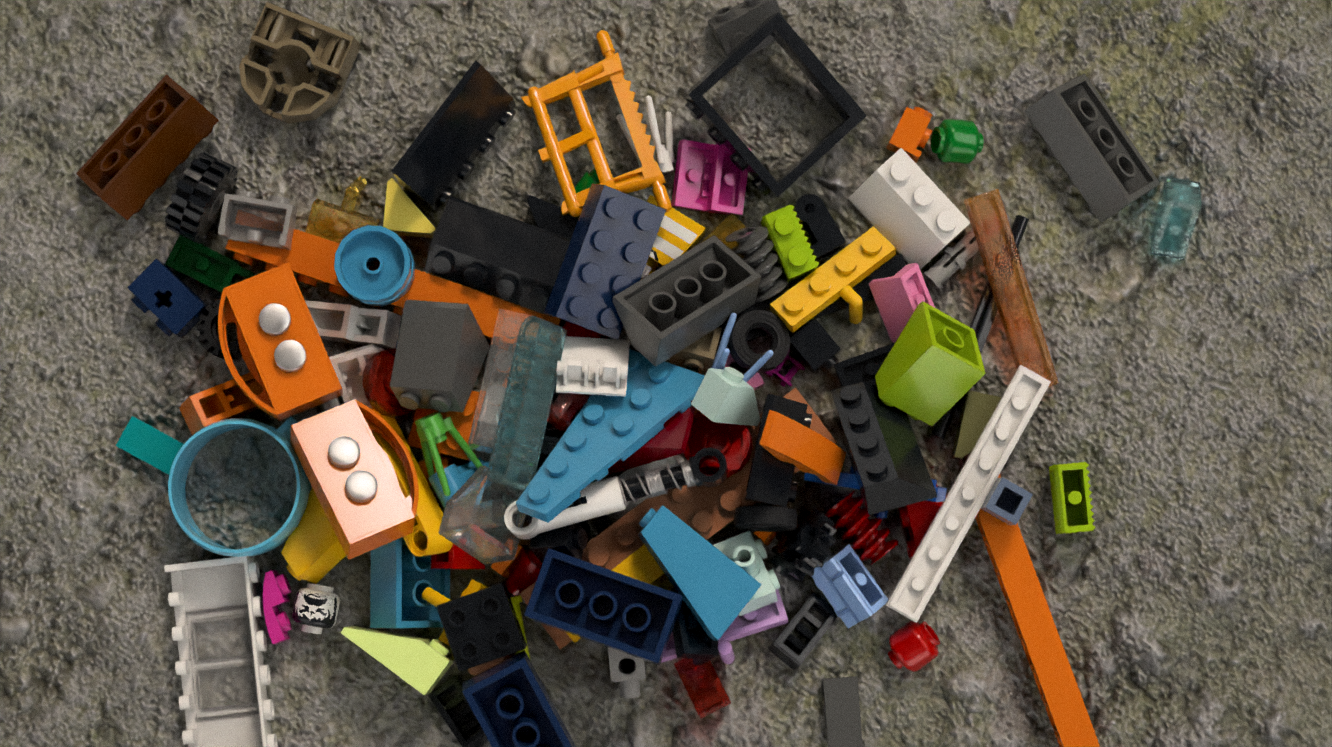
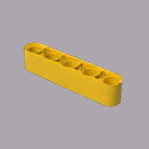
(425, 536)

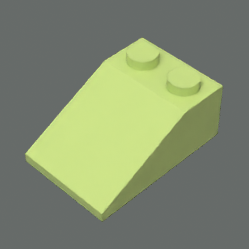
(409, 657)

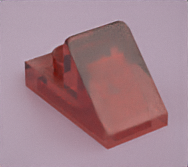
(702, 686)

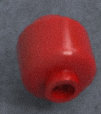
(913, 646)

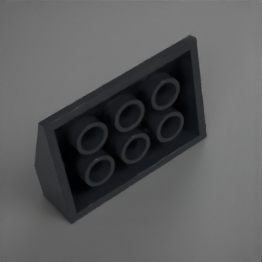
(455, 138)

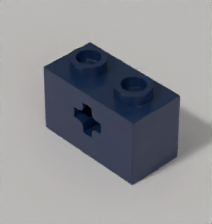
(153, 285)

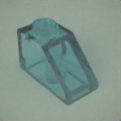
(1175, 217)

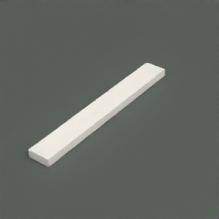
(968, 493)

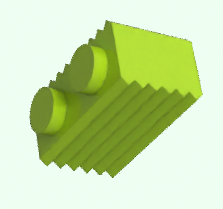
(790, 243)
(1071, 498)

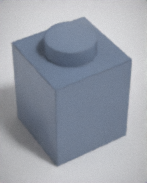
(1006, 501)

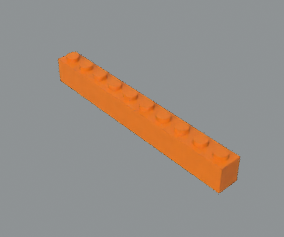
(314, 260)

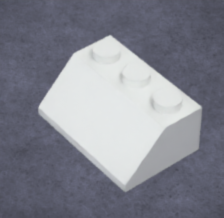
(909, 209)

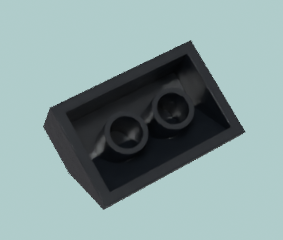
(769, 478)

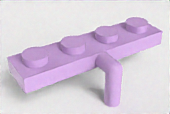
(745, 625)

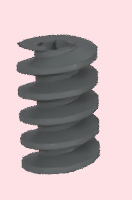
(758, 255)

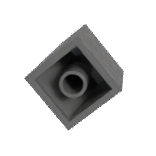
(437, 356)

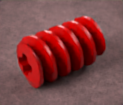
(861, 528)

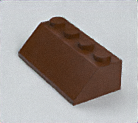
(147, 147)

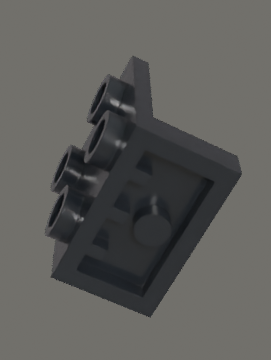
(481, 626)

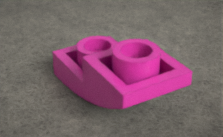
(274, 595)

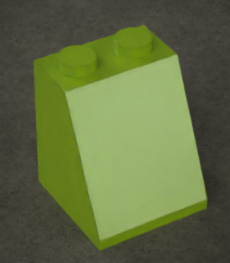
(930, 365)

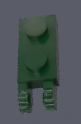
(205, 264)

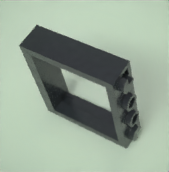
(814, 70)

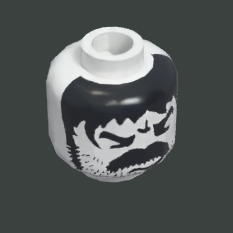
(316, 608)

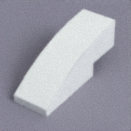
(354, 324)

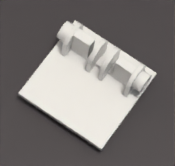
(593, 366)

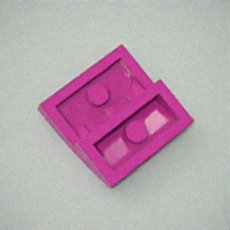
(708, 179)

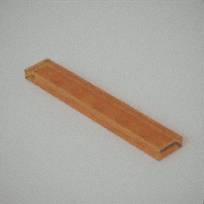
(1009, 284)

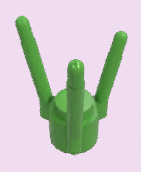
(432, 431)

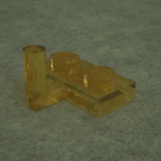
(336, 221)

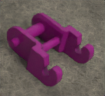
(786, 379)

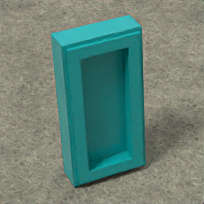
(149, 444)

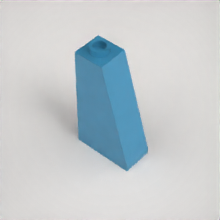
(702, 574)

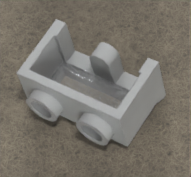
(257, 220)

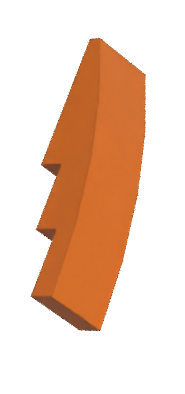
(802, 447)

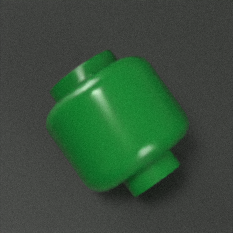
(956, 141)

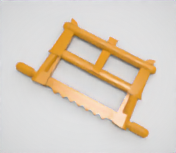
(572, 86)

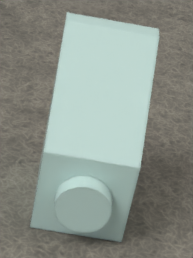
(727, 398)

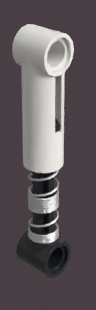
(613, 493)

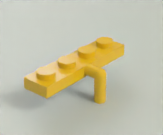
(834, 280)

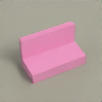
(899, 297)

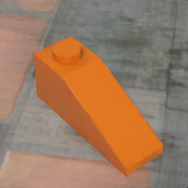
(219, 403)

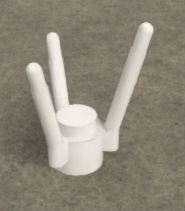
(662, 155)

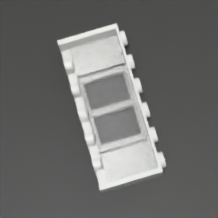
(221, 653)

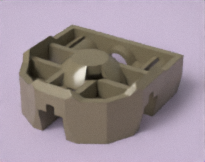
(332, 56)

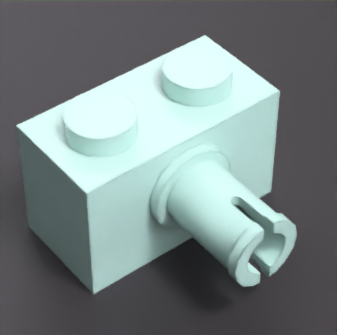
(749, 556)

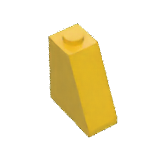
(312, 545)

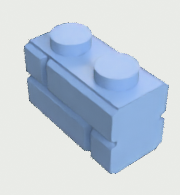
(849, 586)

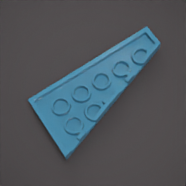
(608, 431)

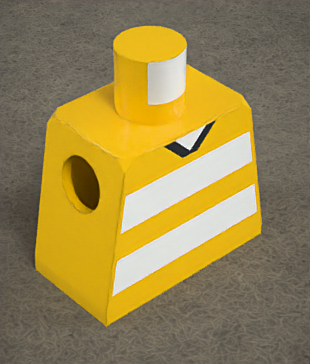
(674, 238)

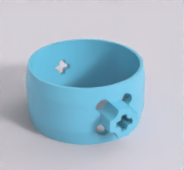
(179, 473)

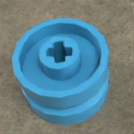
(359, 251)

